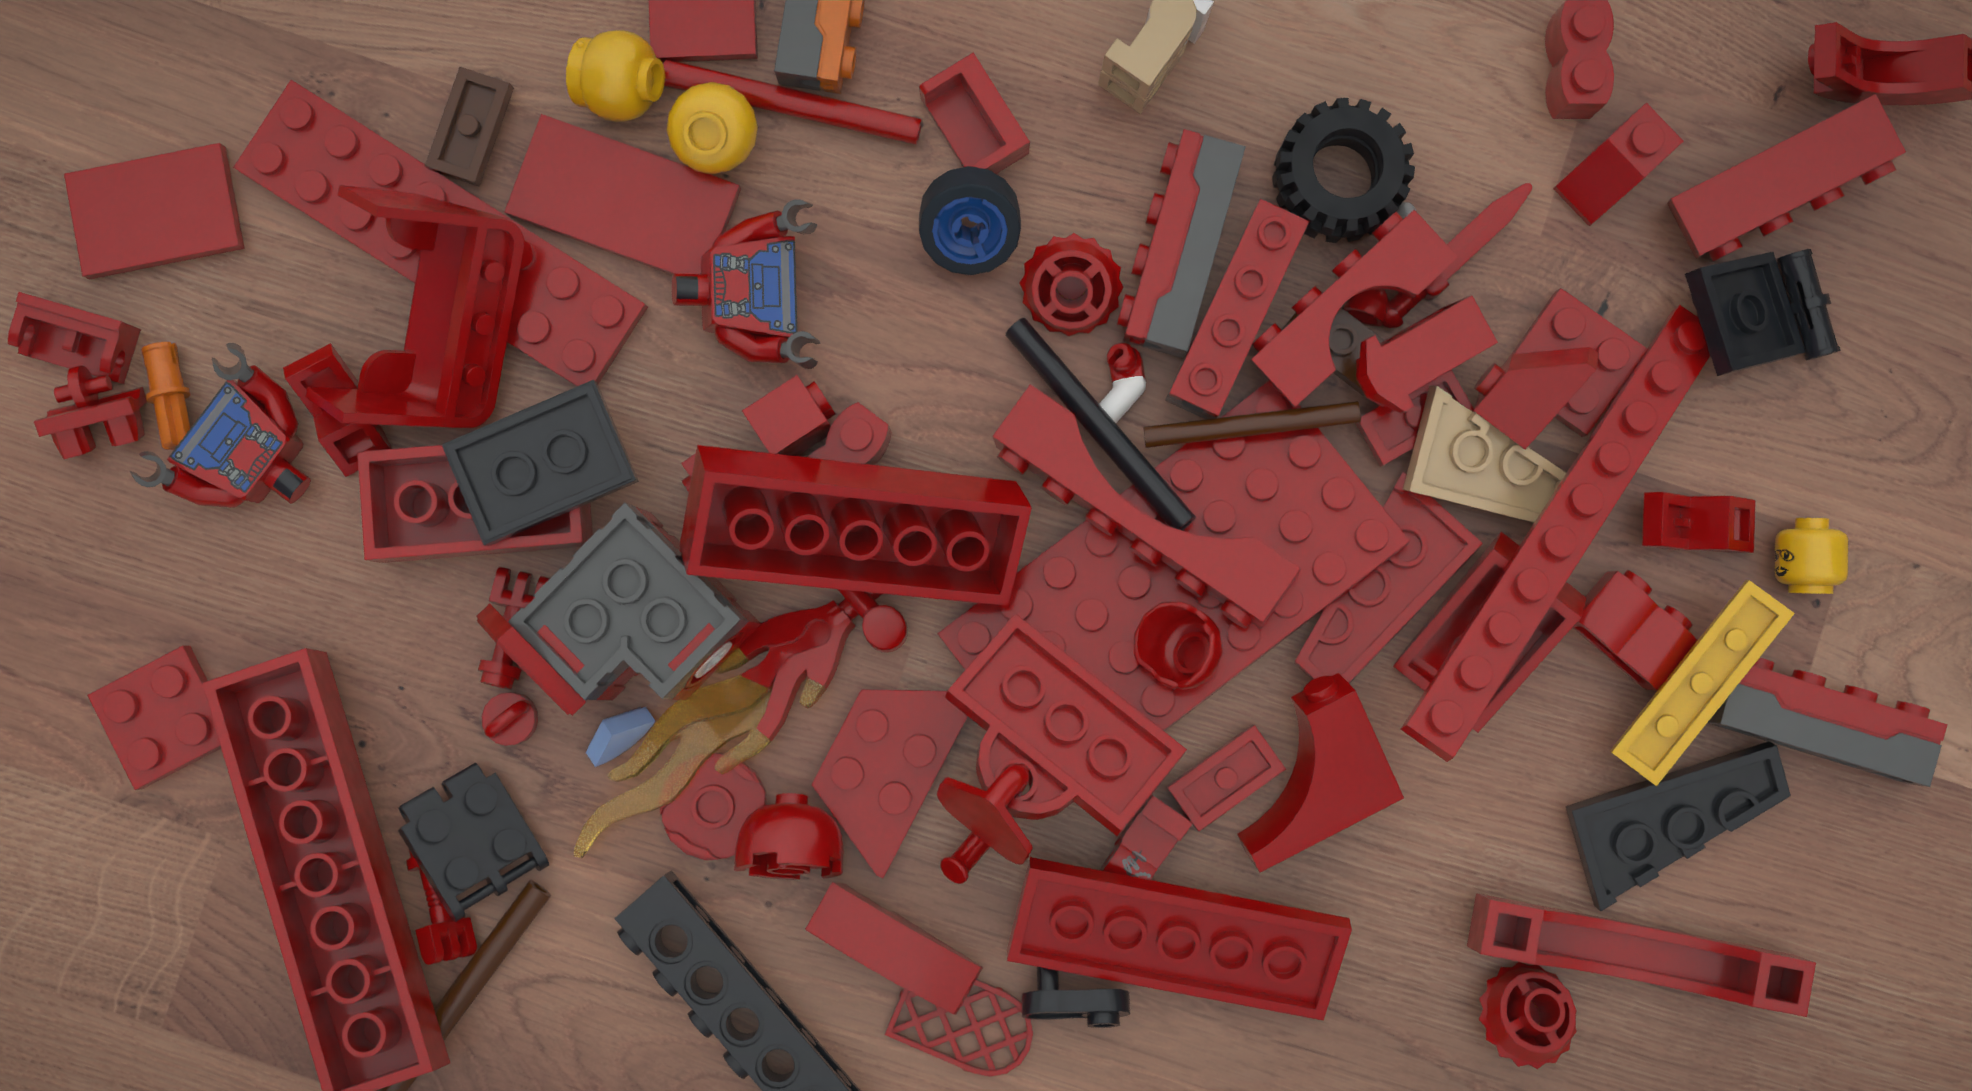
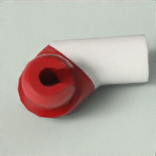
(1127, 380)

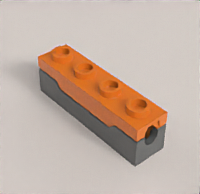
(815, 43)

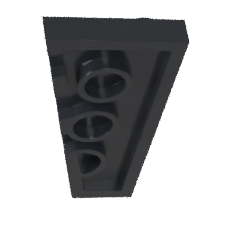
(1646, 827)

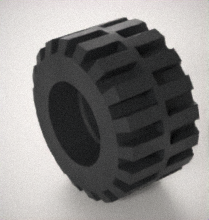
(1367, 135)

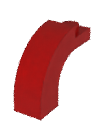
(1896, 71)

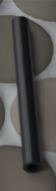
(1100, 425)

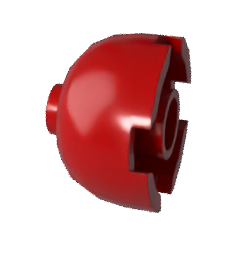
(789, 840)

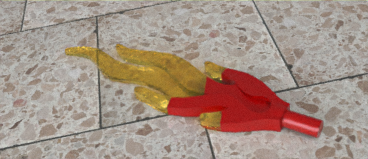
(754, 702)

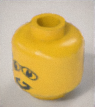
(1811, 557)

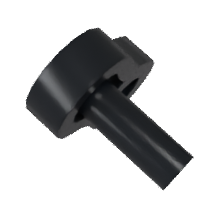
(1099, 1006)

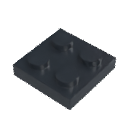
(1744, 313)

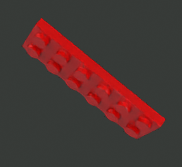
(1177, 939)

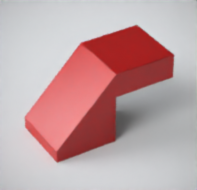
(339, 439)
(1698, 522)

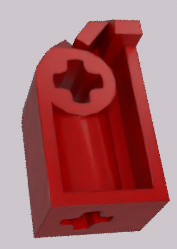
(1421, 353)

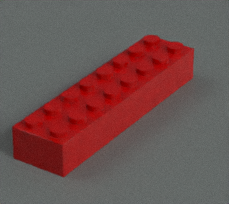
(325, 873)

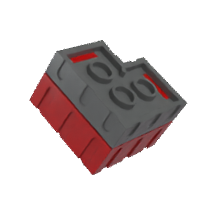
(633, 612)

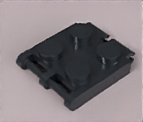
(469, 838)

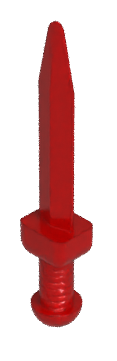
(1465, 246)

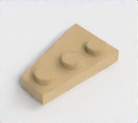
(1476, 464)

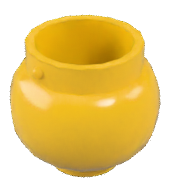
(614, 75)
(712, 128)

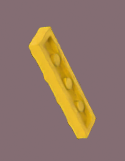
(1702, 682)

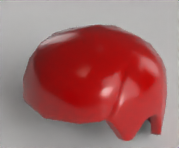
(1178, 645)

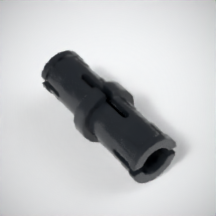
(1808, 304)

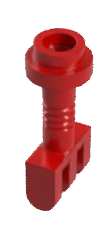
(499, 670)
(444, 937)

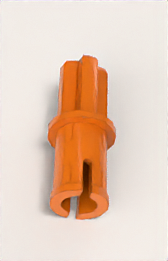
(167, 392)

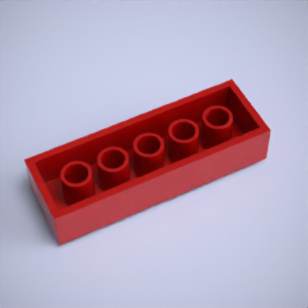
(852, 526)

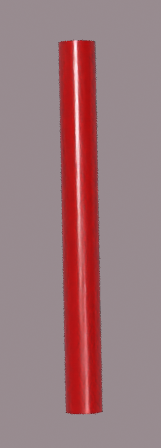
(800, 103)

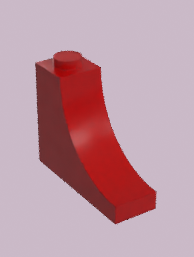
(1335, 777)

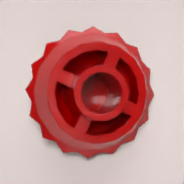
(1071, 285)
(1528, 1015)

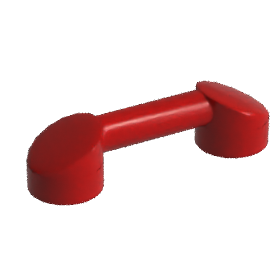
(881, 624)

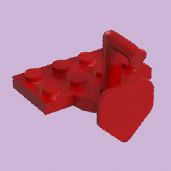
(1052, 729)

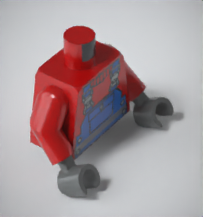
(751, 288)
(237, 444)

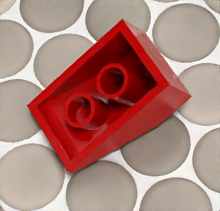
(1441, 632)

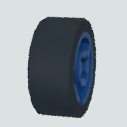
(984, 200)

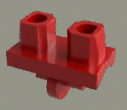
(71, 423)

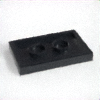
(540, 463)

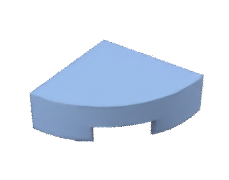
(619, 734)

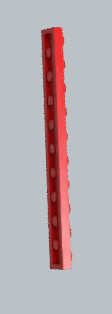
(1559, 538)

